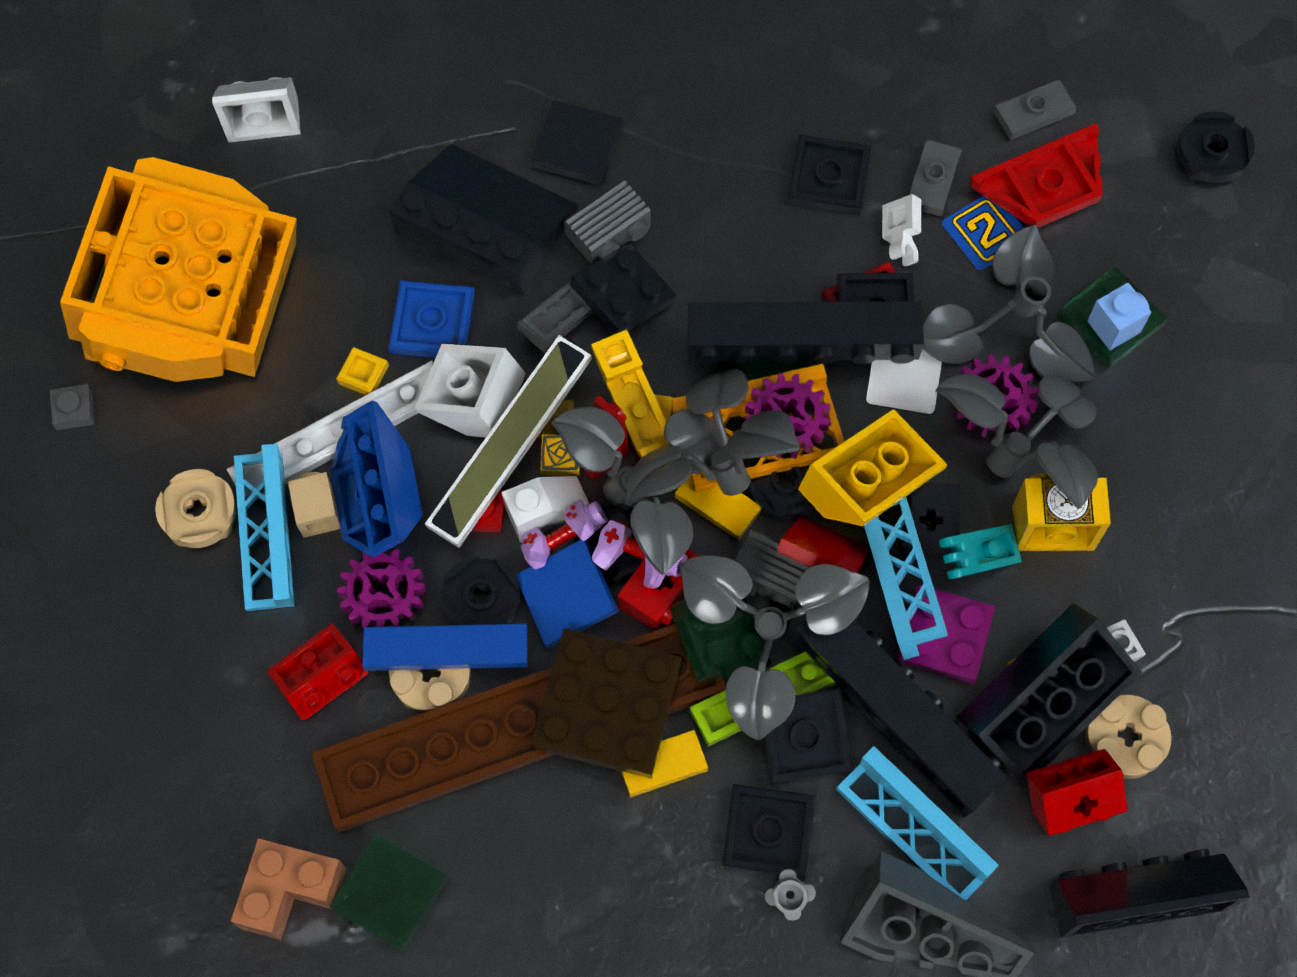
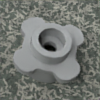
(793, 906)

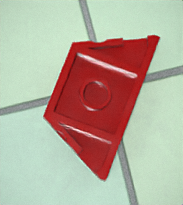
(1047, 179)

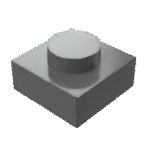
(72, 407)

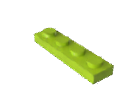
(713, 713)

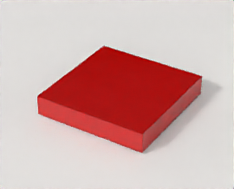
(817, 545)

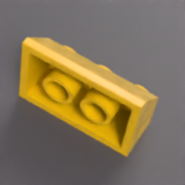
(870, 471)

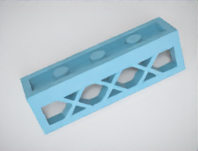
(277, 529)
(890, 581)
(925, 813)

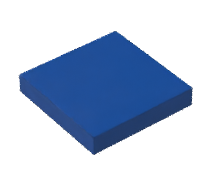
(430, 317)
(567, 593)

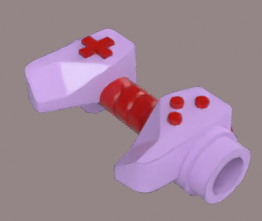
(580, 520)
(615, 540)

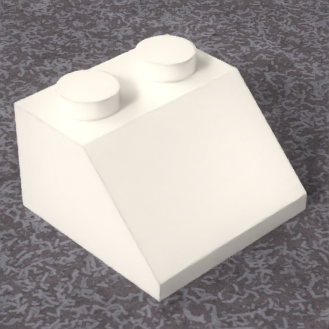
(257, 109)
(470, 387)

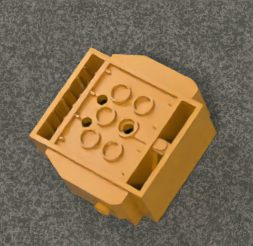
(159, 314)

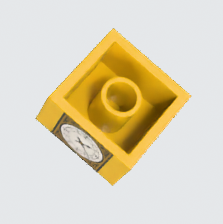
(1051, 522)

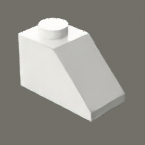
(541, 502)

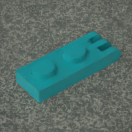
(981, 551)

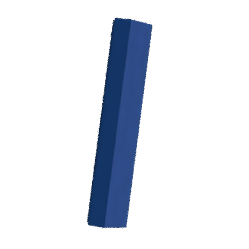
(445, 647)

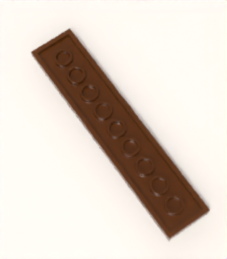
(460, 743)

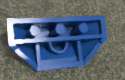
(374, 482)

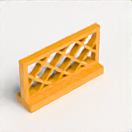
(816, 374)

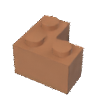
(277, 878)

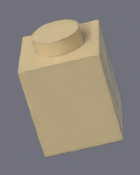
(314, 503)

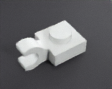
(899, 223)

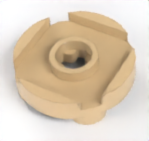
(212, 524)
(426, 696)
(1146, 721)

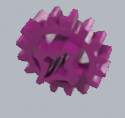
(792, 398)
(1018, 399)
(390, 578)

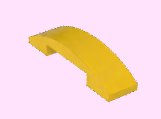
(631, 391)

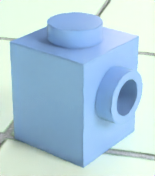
(1119, 316)

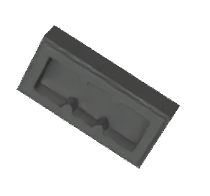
(1035, 109)
(935, 176)
(554, 317)

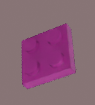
(961, 651)

